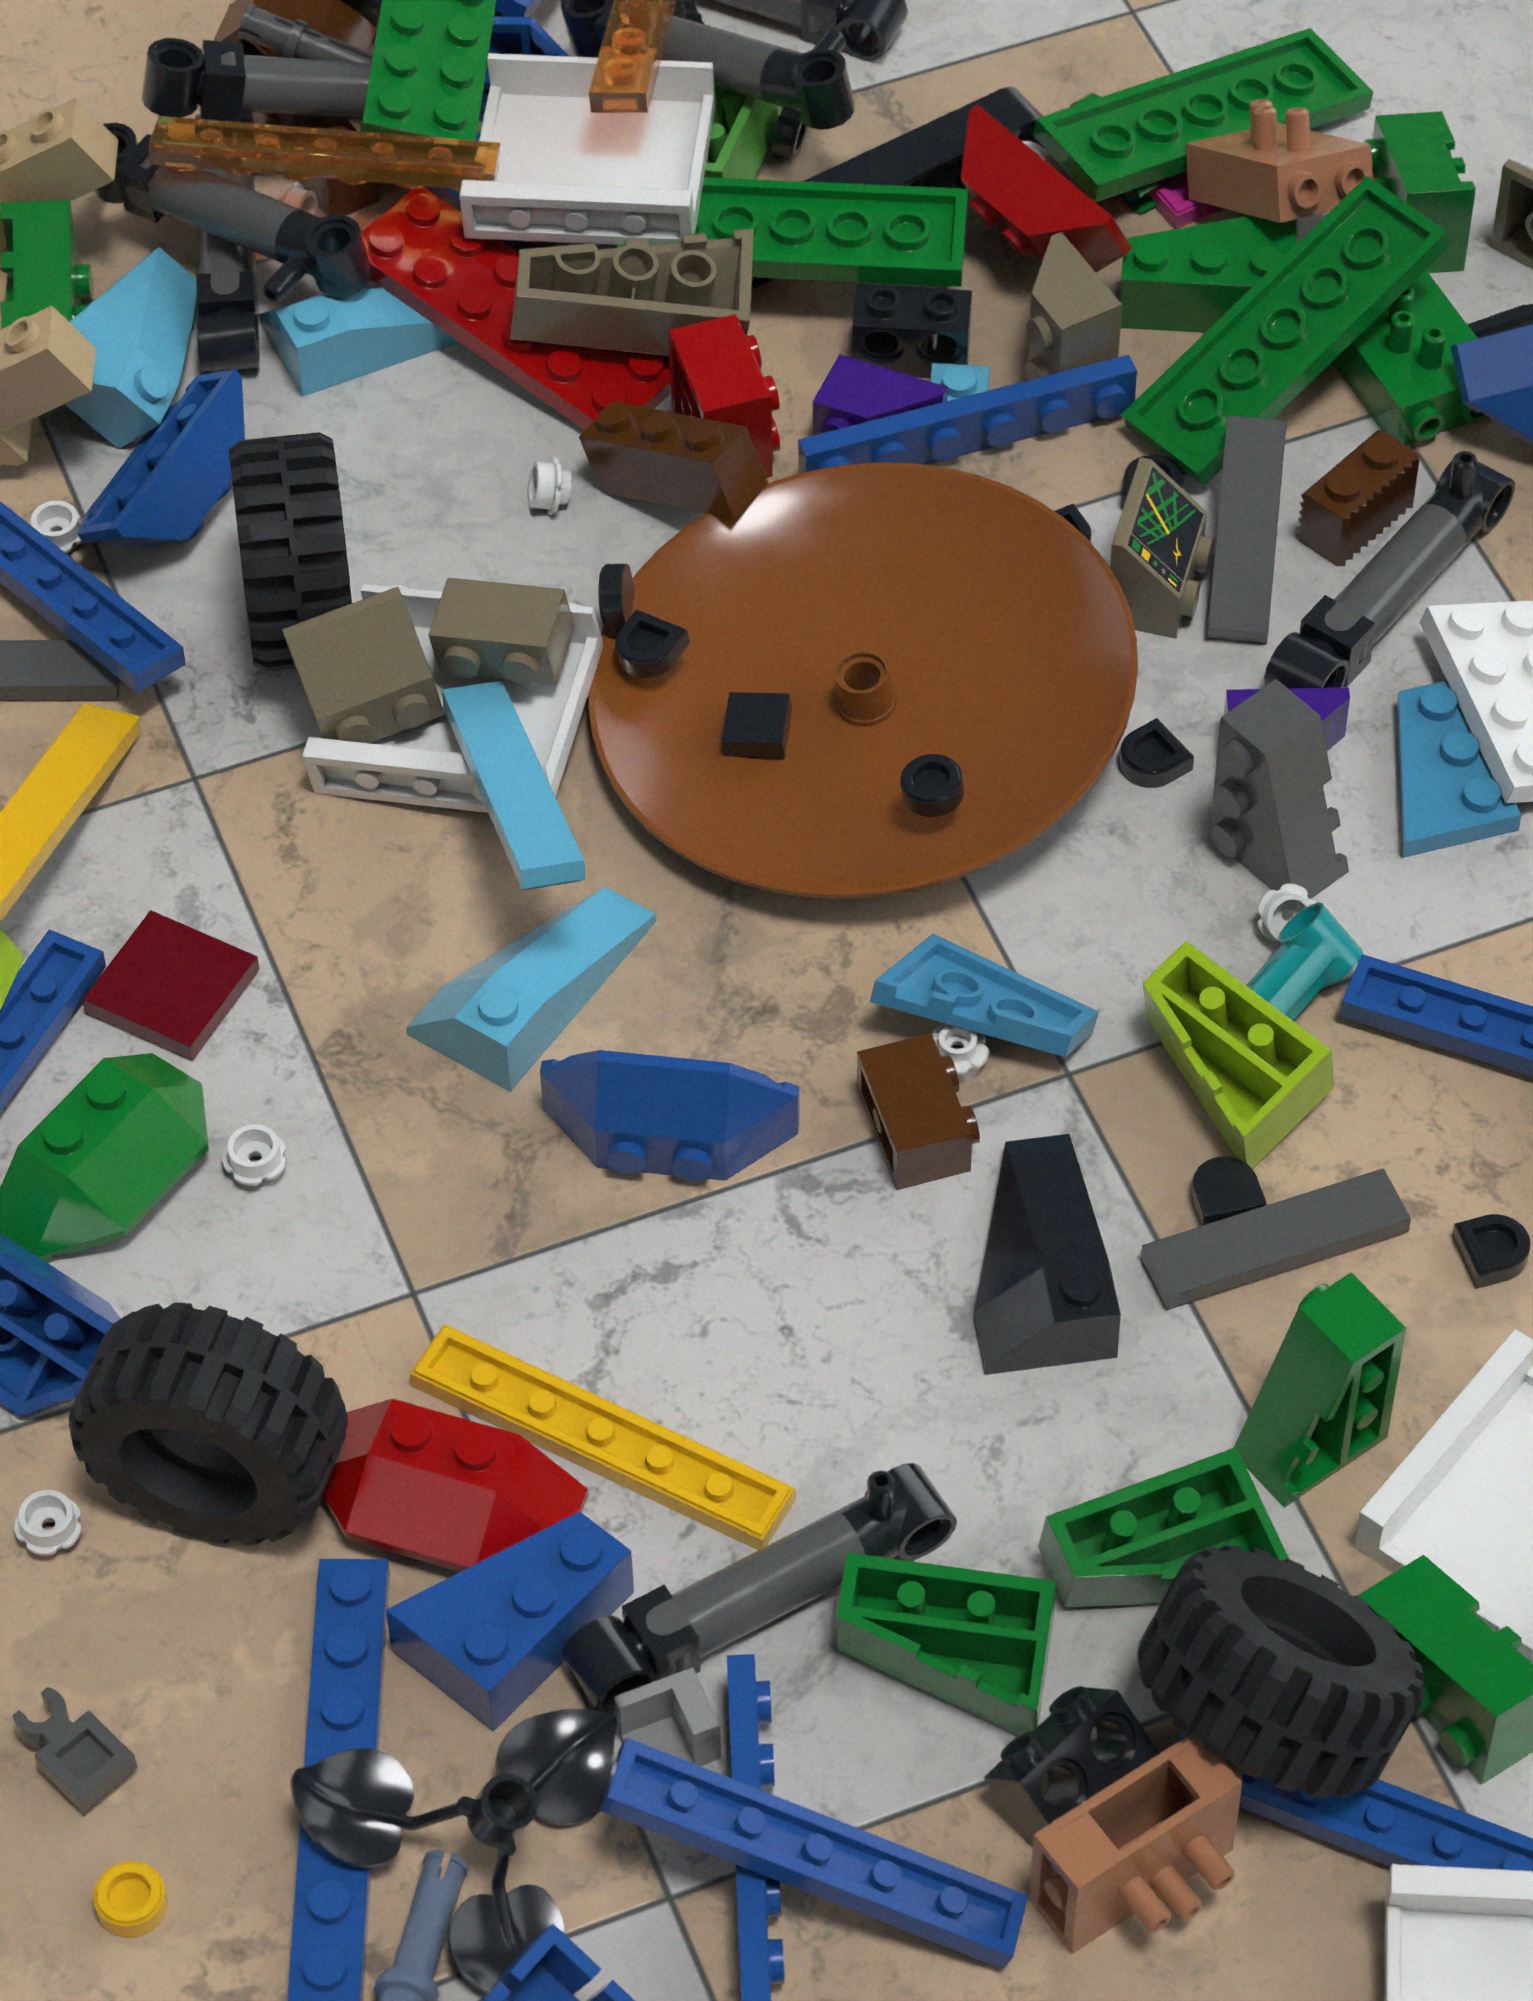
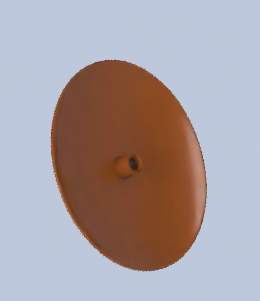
(904, 626)

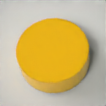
(130, 1899)

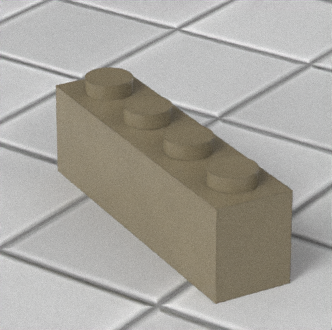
(631, 292)

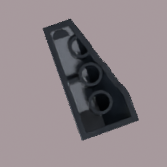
(1045, 1268)

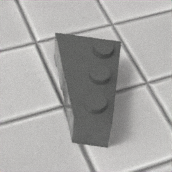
(1272, 794)

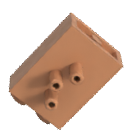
(1276, 167)
(1138, 1845)

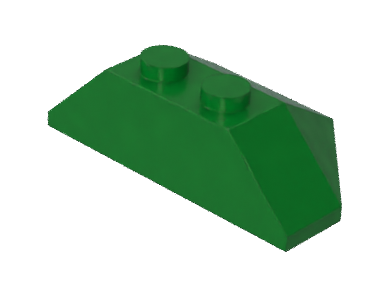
(103, 1156)

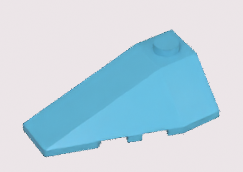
(347, 337)
(140, 347)
(526, 994)

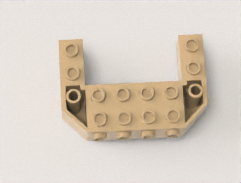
(43, 355)

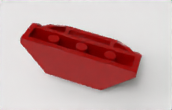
(1031, 197)
(443, 1485)

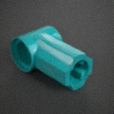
(1311, 956)

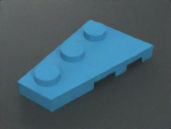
(1443, 775)
(983, 997)

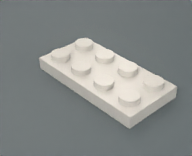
(1490, 669)

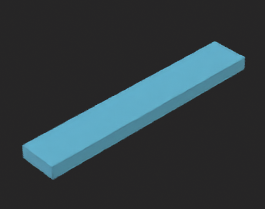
(513, 786)

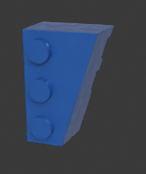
(505, 1621)

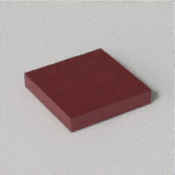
(171, 984)

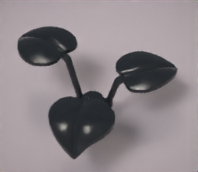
(545, 1767)

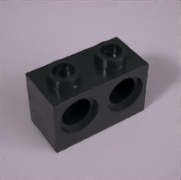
(911, 327)
(1065, 1753)

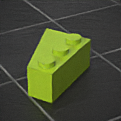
(1236, 1052)

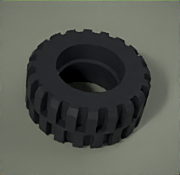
(288, 537)
(208, 1423)
(1280, 1671)

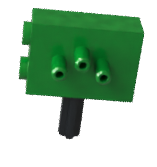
(1406, 363)

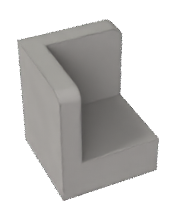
(672, 1718)

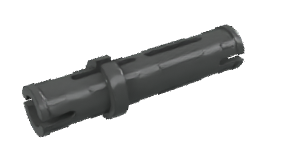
(296, 38)

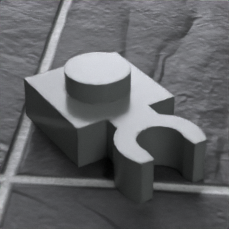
(76, 1756)

